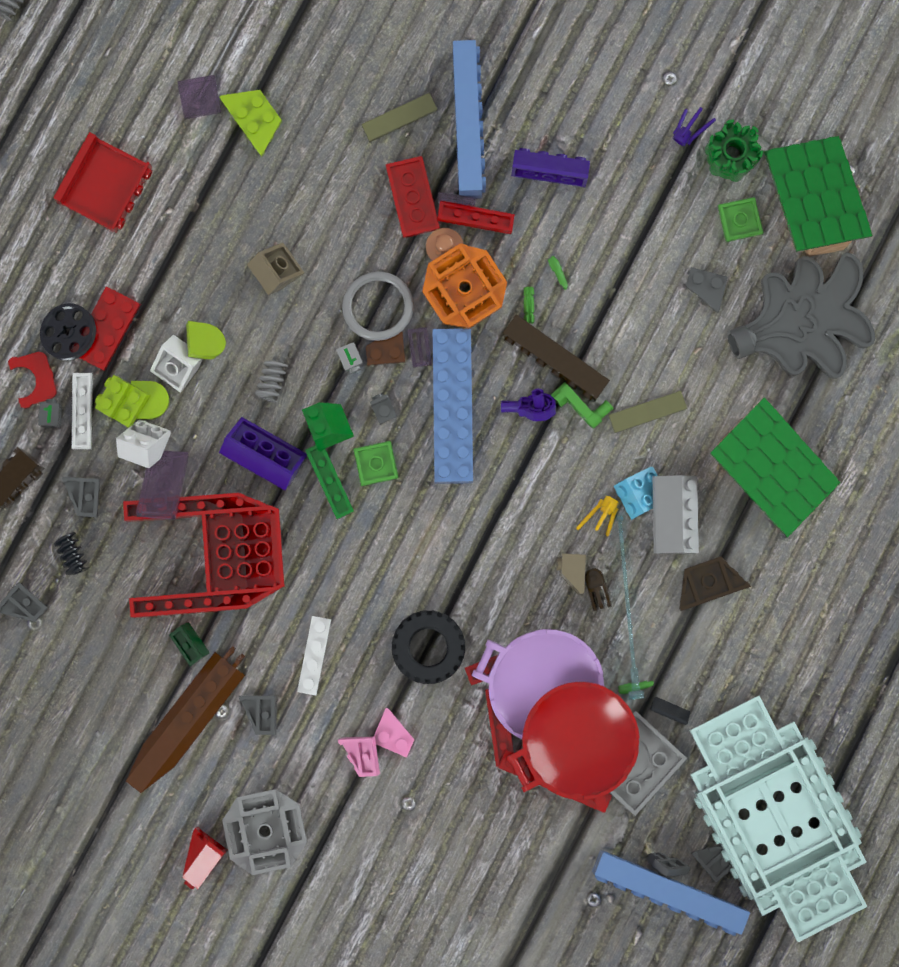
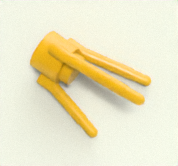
(608, 506)

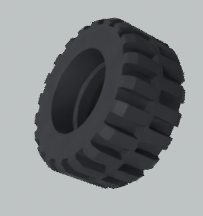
(428, 620)

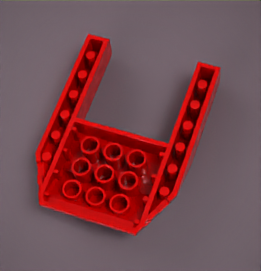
(239, 555)

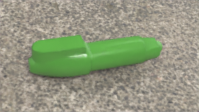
(555, 266)
(624, 689)

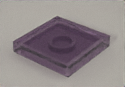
(199, 97)

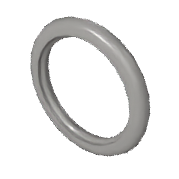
(380, 335)

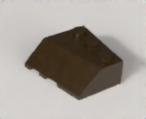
(17, 475)

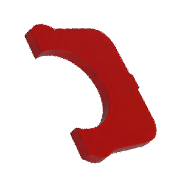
(45, 384)

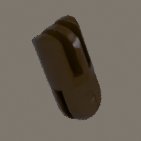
(595, 583)

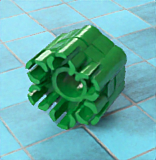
(733, 136)

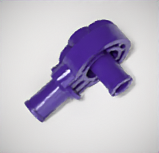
(532, 406)

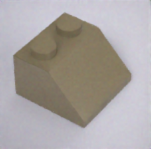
(275, 268)
(573, 571)

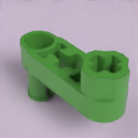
(592, 418)

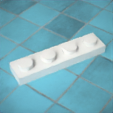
(314, 655)

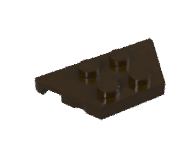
(708, 582)

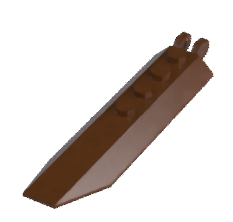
(186, 720)

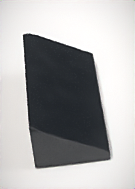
(670, 710)

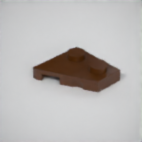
(386, 351)

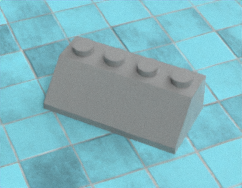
(675, 514)

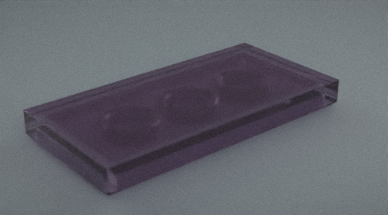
(163, 486)

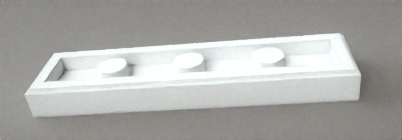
(82, 410)

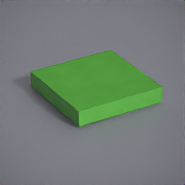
(740, 219)
(376, 463)

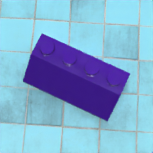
(550, 168)
(262, 453)

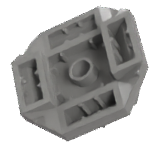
(259, 852)

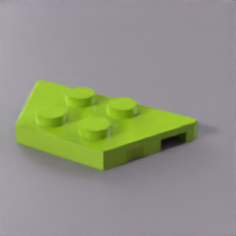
(253, 116)

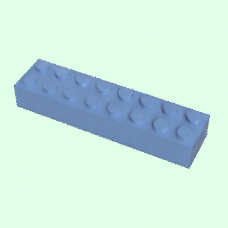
(467, 115)
(452, 406)
(671, 892)

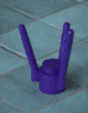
(682, 135)

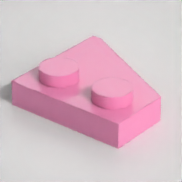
(393, 735)
(362, 754)

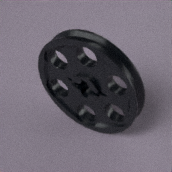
(75, 332)

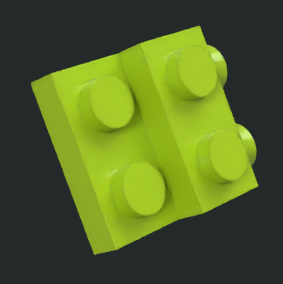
(121, 401)

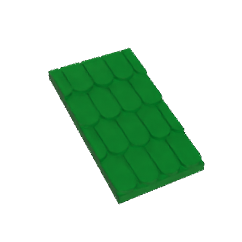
(818, 196)
(775, 467)

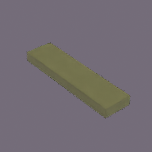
(399, 117)
(647, 412)

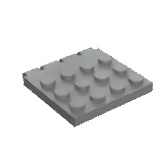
(653, 767)

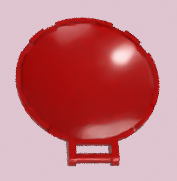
(578, 742)

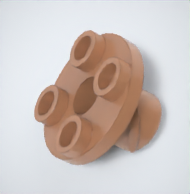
(441, 241)

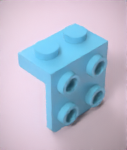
(637, 492)

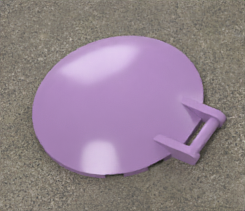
(531, 669)

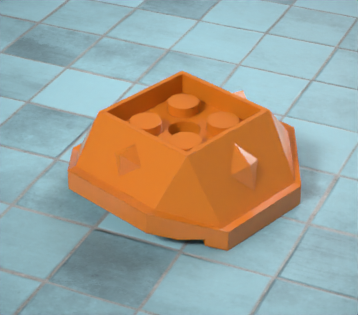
(458, 267)

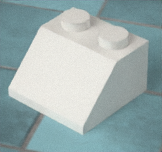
(174, 364)

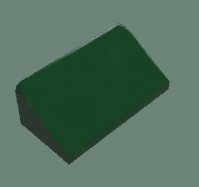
(189, 643)

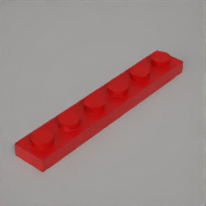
(600, 803)

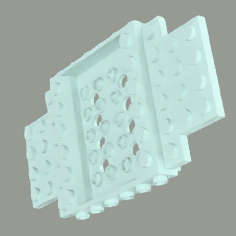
(807, 873)

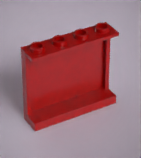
(103, 183)

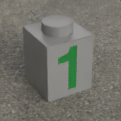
(350, 358)

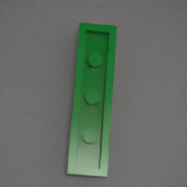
(329, 481)

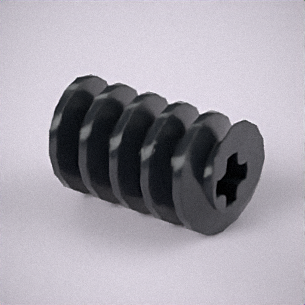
(70, 554)

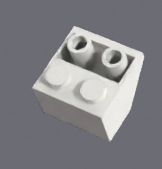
(142, 443)

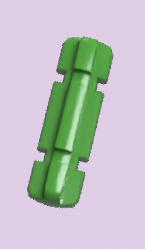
(529, 304)

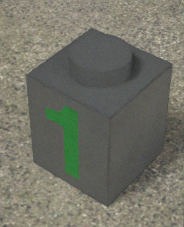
(50, 414)

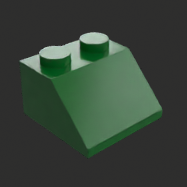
(327, 424)

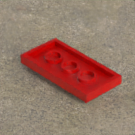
(412, 196)
(112, 318)

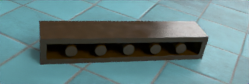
(555, 357)

